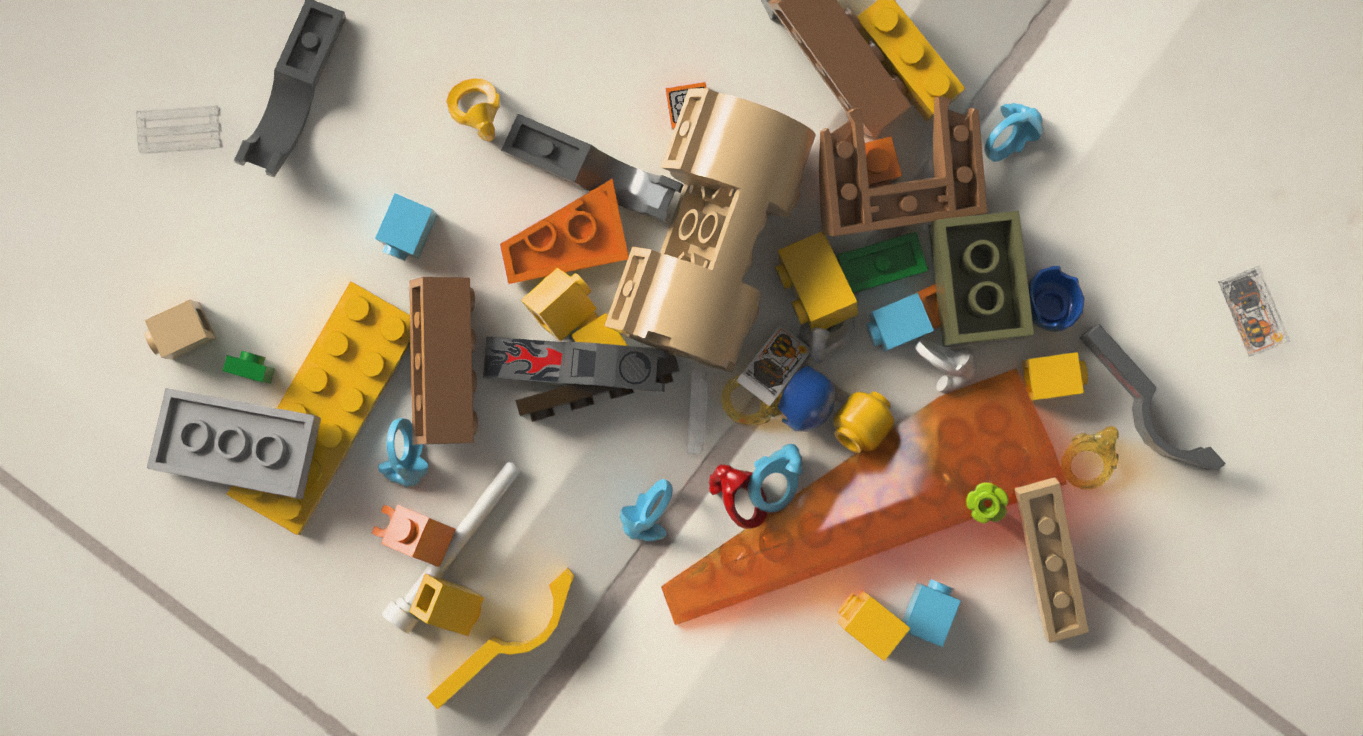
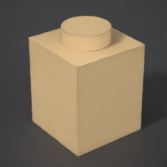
(178, 330)

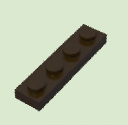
(581, 396)

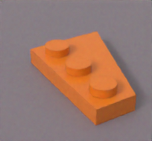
(570, 239)

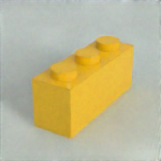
(909, 56)

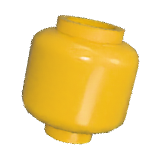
(863, 421)

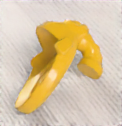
(482, 114)

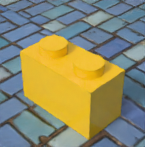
(816, 282)
(871, 624)

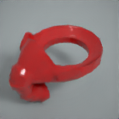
(729, 481)

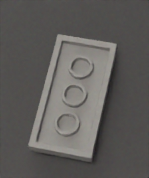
(234, 443)

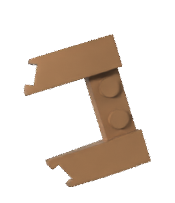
(954, 192)

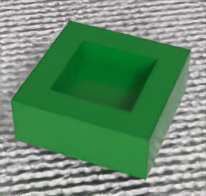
(249, 366)

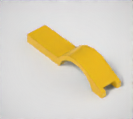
(560, 590)

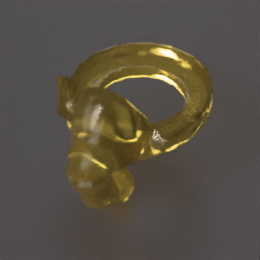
(762, 416)
(1100, 442)

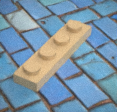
(1051, 559)

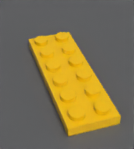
(341, 386)

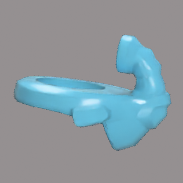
(1027, 127)
(783, 461)
(411, 466)
(637, 518)

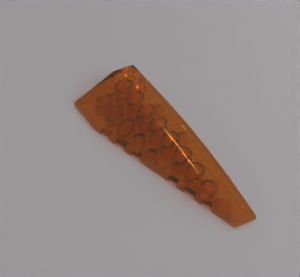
(881, 496)

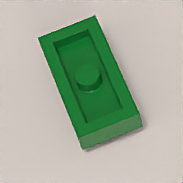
(883, 262)

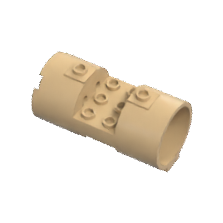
(734, 170)

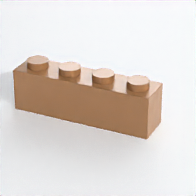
(844, 59)
(442, 360)

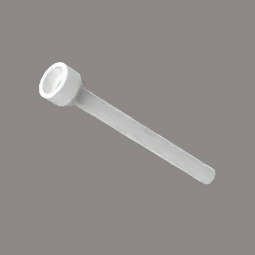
(398, 611)

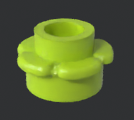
(991, 492)

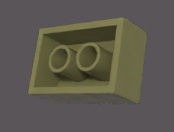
(981, 279)

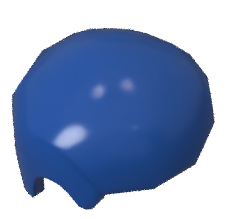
(1055, 299)
(807, 400)

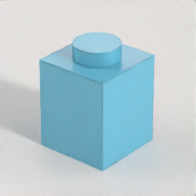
(405, 228)
(898, 323)
(931, 612)

